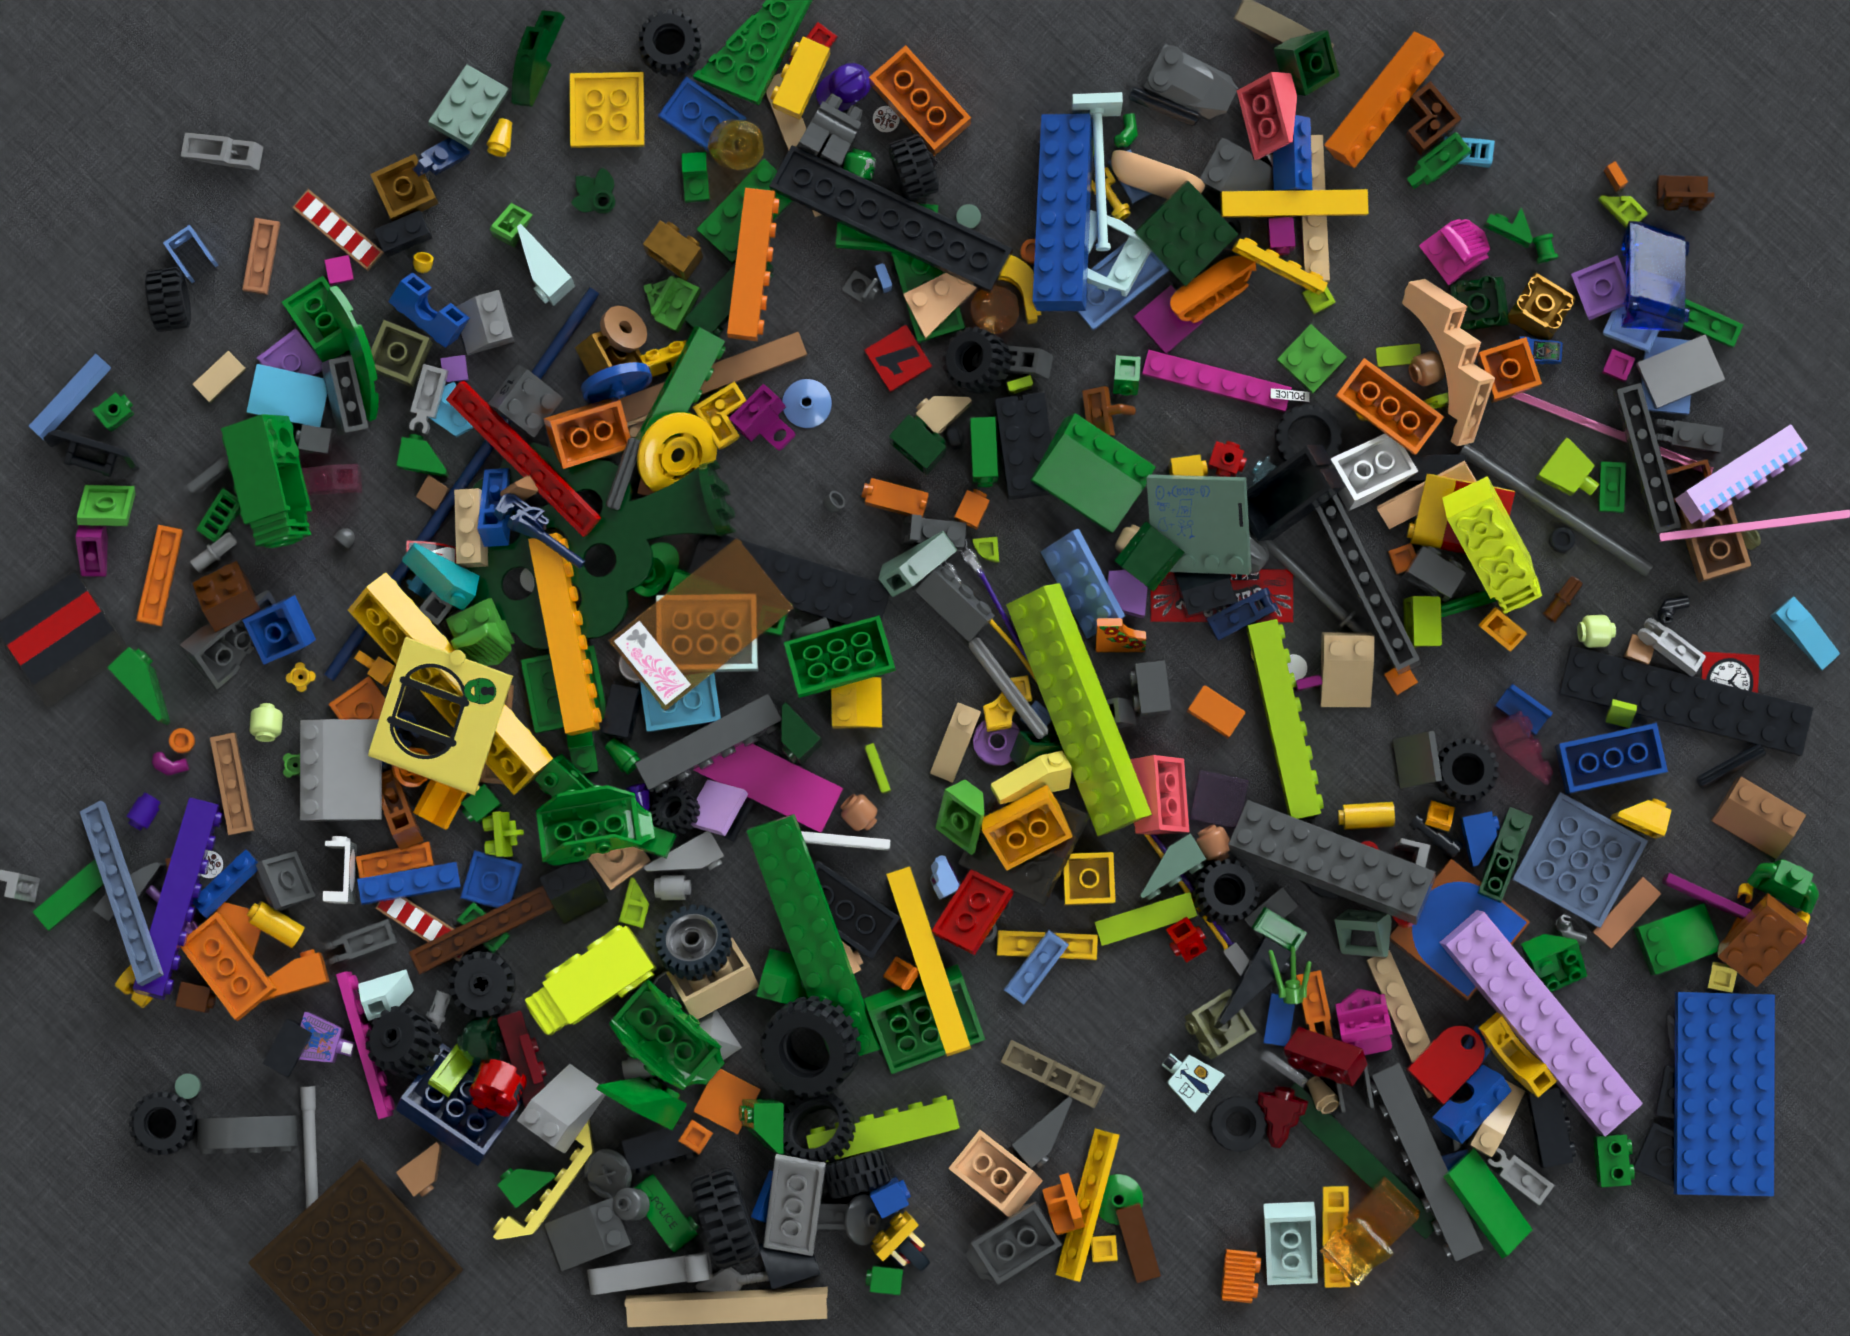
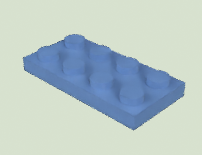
(1104, 304)
(1081, 581)

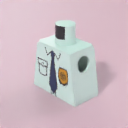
(1191, 1079)

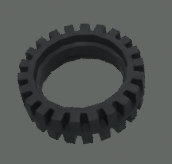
(835, 1144)

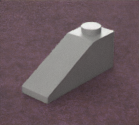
(693, 855)

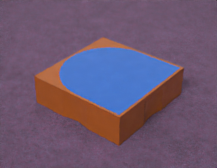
(1448, 905)

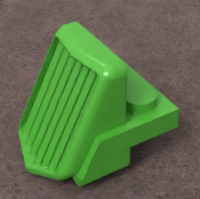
(481, 634)

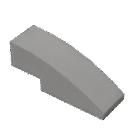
(222, 151)

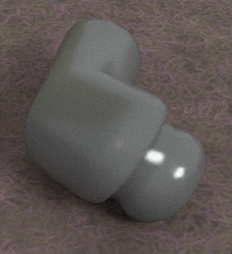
(1566, 929)

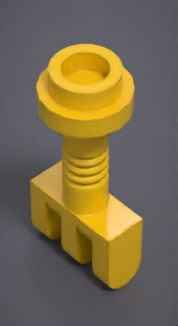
(1120, 211)

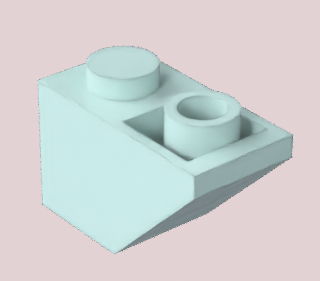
(384, 993)

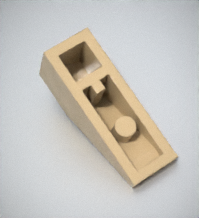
(955, 742)
(1493, 1128)

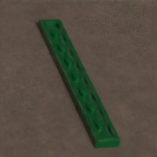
(1357, 1156)

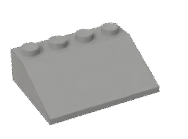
(336, 771)

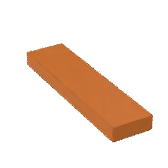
(159, 575)

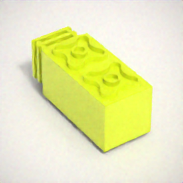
(1492, 545)
(586, 982)

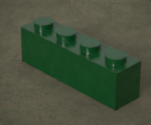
(715, 307)

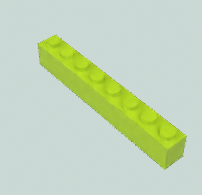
(1283, 719)

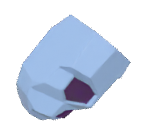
(943, 878)

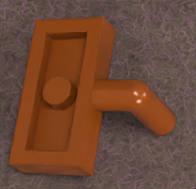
(1100, 411)

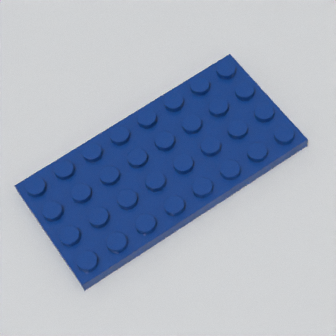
(1724, 1094)

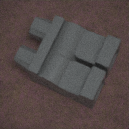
(833, 124)

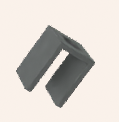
(1367, 1089)

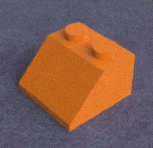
(1512, 368)

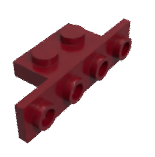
(522, 1053)

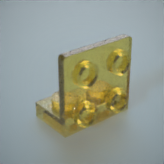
(1356, 1250)

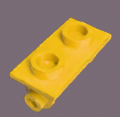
(657, 359)

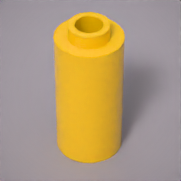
(1367, 815)
(275, 923)

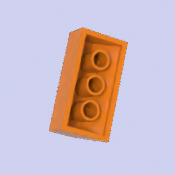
(1389, 406)

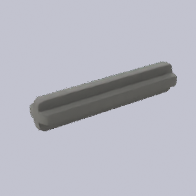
(623, 474)

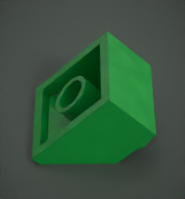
(764, 1121)

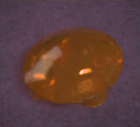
(995, 310)

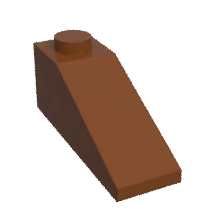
(399, 812)

